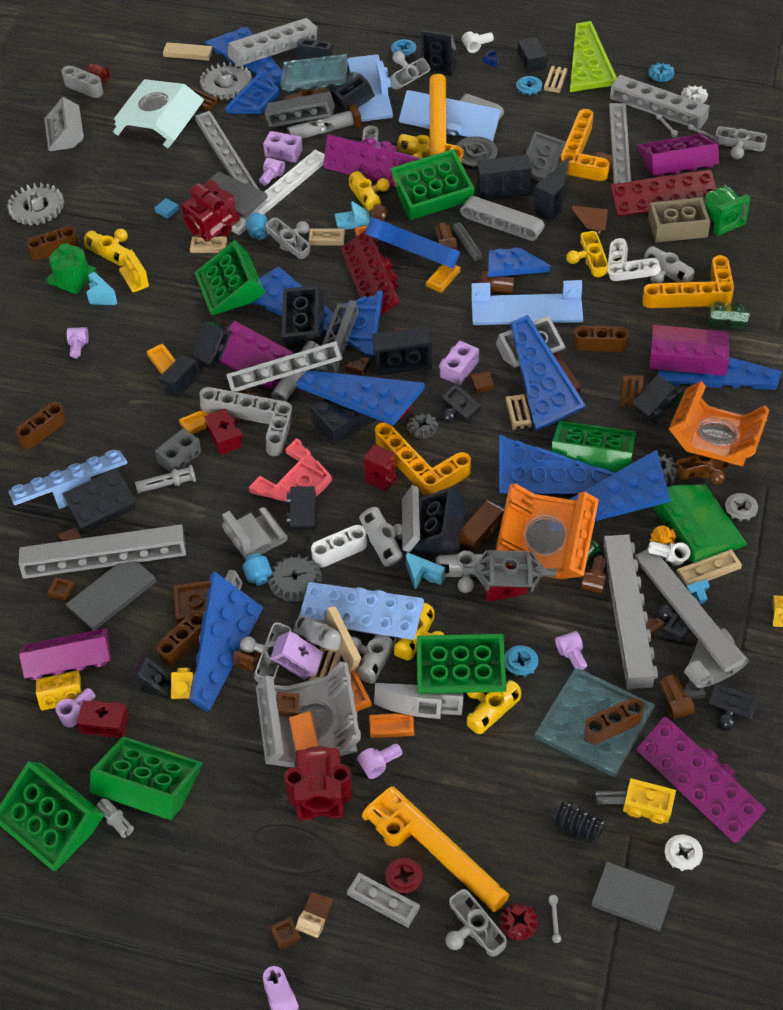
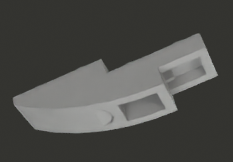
(406, 700)

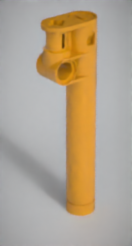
(437, 118)
(396, 812)

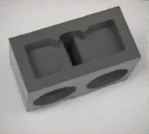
(178, 451)

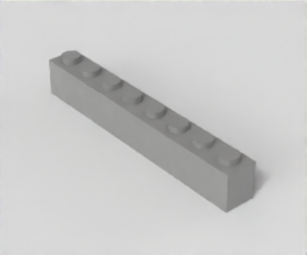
(102, 551)
(629, 613)

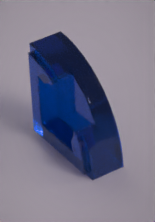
(491, 58)

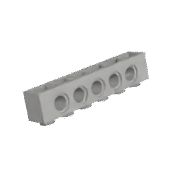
(271, 41)
(659, 101)
(284, 366)

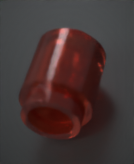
(100, 71)

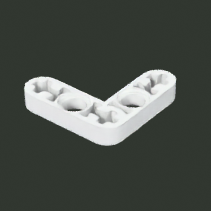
(617, 269)

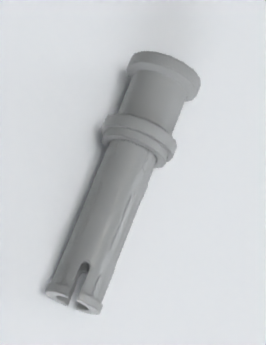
(142, 486)

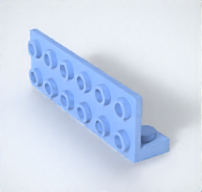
(508, 308)

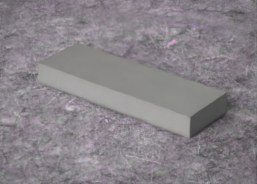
(383, 900)

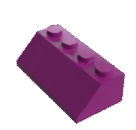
(250, 349)
(65, 653)

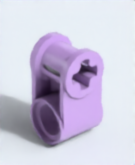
(279, 994)

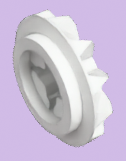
(699, 94)
(688, 844)

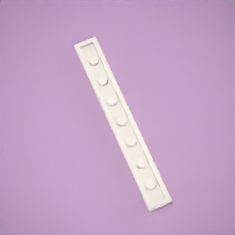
(285, 185)

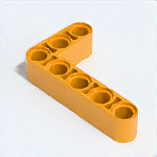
(581, 164)
(693, 293)
(415, 467)

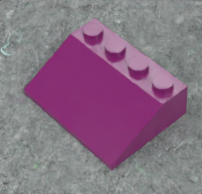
(679, 154)
(689, 350)

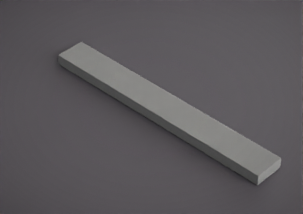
(619, 143)
(223, 148)
(690, 611)

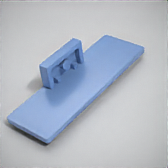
(377, 76)
(461, 117)
(65, 480)
(365, 609)

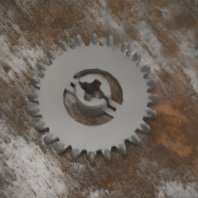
(224, 77)
(35, 198)

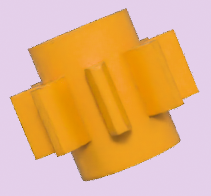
(663, 535)

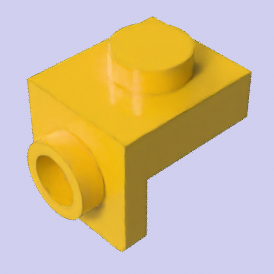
(181, 683)

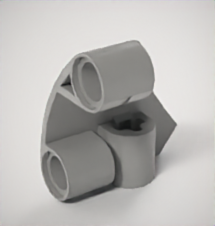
(704, 669)

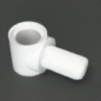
(474, 41)
(668, 552)

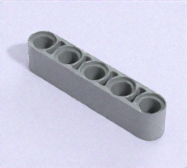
(502, 218)

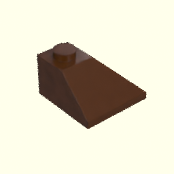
(593, 218)

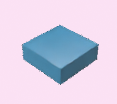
(166, 208)

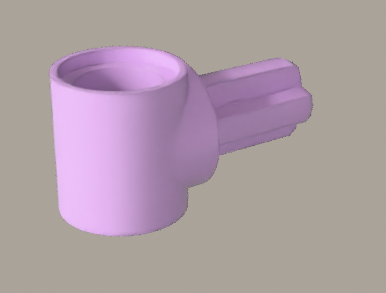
(272, 169)
(77, 339)
(571, 646)
(74, 707)
(375, 762)

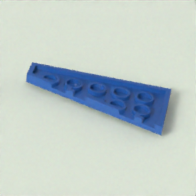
(220, 45)
(272, 299)
(738, 374)
(546, 384)
(371, 396)
(544, 470)
(631, 488)
(225, 623)

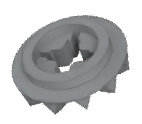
(738, 500)

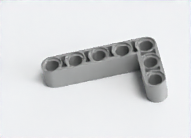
(255, 409)

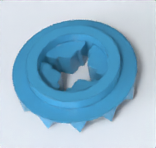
(401, 45)
(667, 74)
(535, 85)
(526, 654)

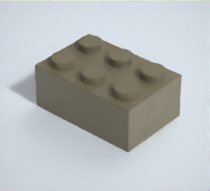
(678, 220)

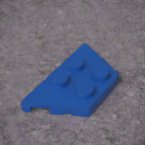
(254, 96)
(514, 262)
(366, 323)

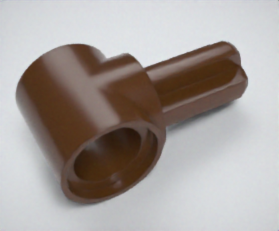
(595, 578)

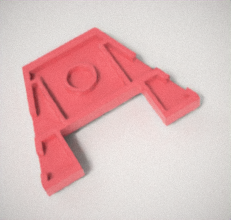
(305, 473)

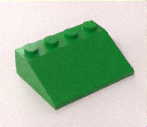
(432, 184)
(229, 279)
(594, 445)
(699, 522)
(461, 663)
(145, 777)
(47, 815)

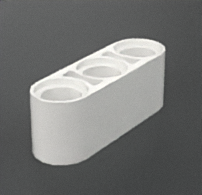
(339, 545)

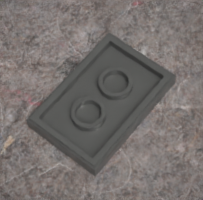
(544, 154)
(633, 896)

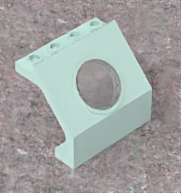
(160, 107)

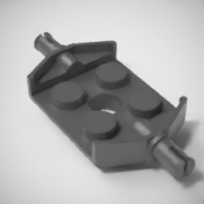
(492, 569)

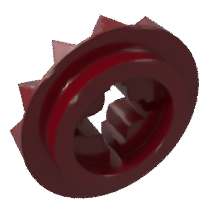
(410, 868)
(519, 931)

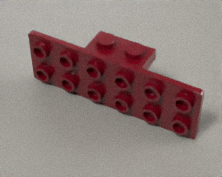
(636, 196)
(371, 270)

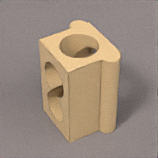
(310, 924)

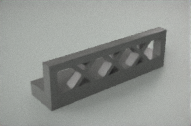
(344, 332)

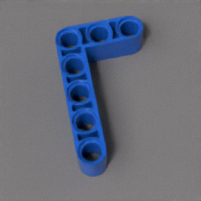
(412, 242)

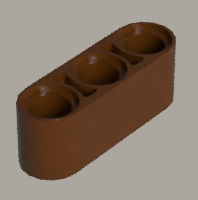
(44, 244)
(601, 338)
(41, 425)
(481, 525)
(179, 647)
(609, 729)

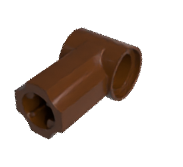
(445, 236)
(498, 283)
(677, 702)

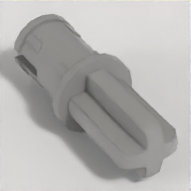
(115, 818)

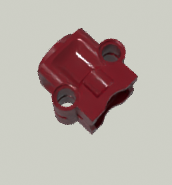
(209, 211)
(318, 783)

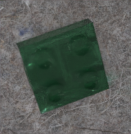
(736, 313)

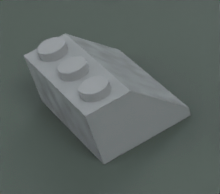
(63, 126)
(545, 326)

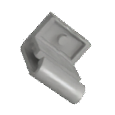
(254, 534)

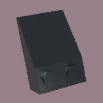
(438, 51)

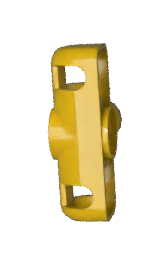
(417, 146)
(365, 191)
(108, 246)
(593, 252)
(402, 647)
(503, 700)

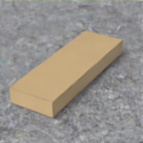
(187, 51)
(709, 568)
(347, 647)

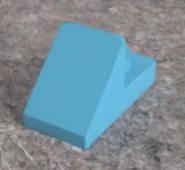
(356, 218)
(100, 291)
(421, 568)

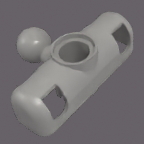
(409, 72)
(740, 140)
(289, 238)
(669, 266)
(383, 536)
(456, 564)
(318, 632)
(374, 655)
(265, 664)
(484, 935)

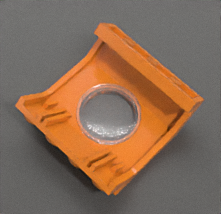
(716, 431)
(549, 527)

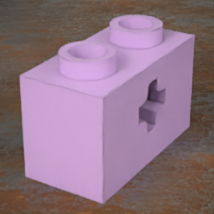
(296, 655)

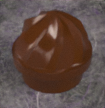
(379, 212)

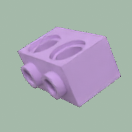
(283, 146)
(459, 362)

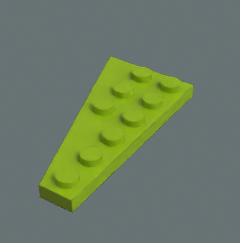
(590, 63)

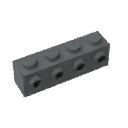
(299, 109)

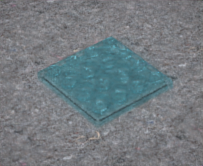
(314, 72)
(565, 722)

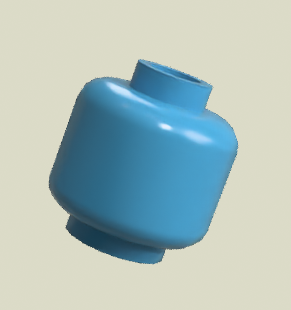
(257, 226)
(257, 569)

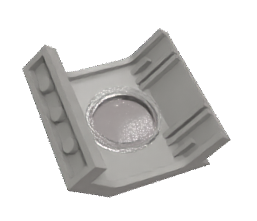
(332, 710)

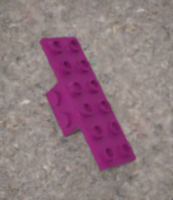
(368, 157)
(702, 779)

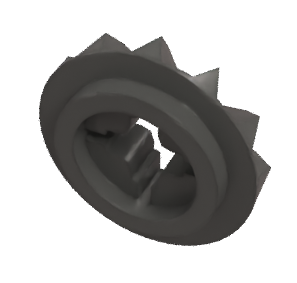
(426, 430)

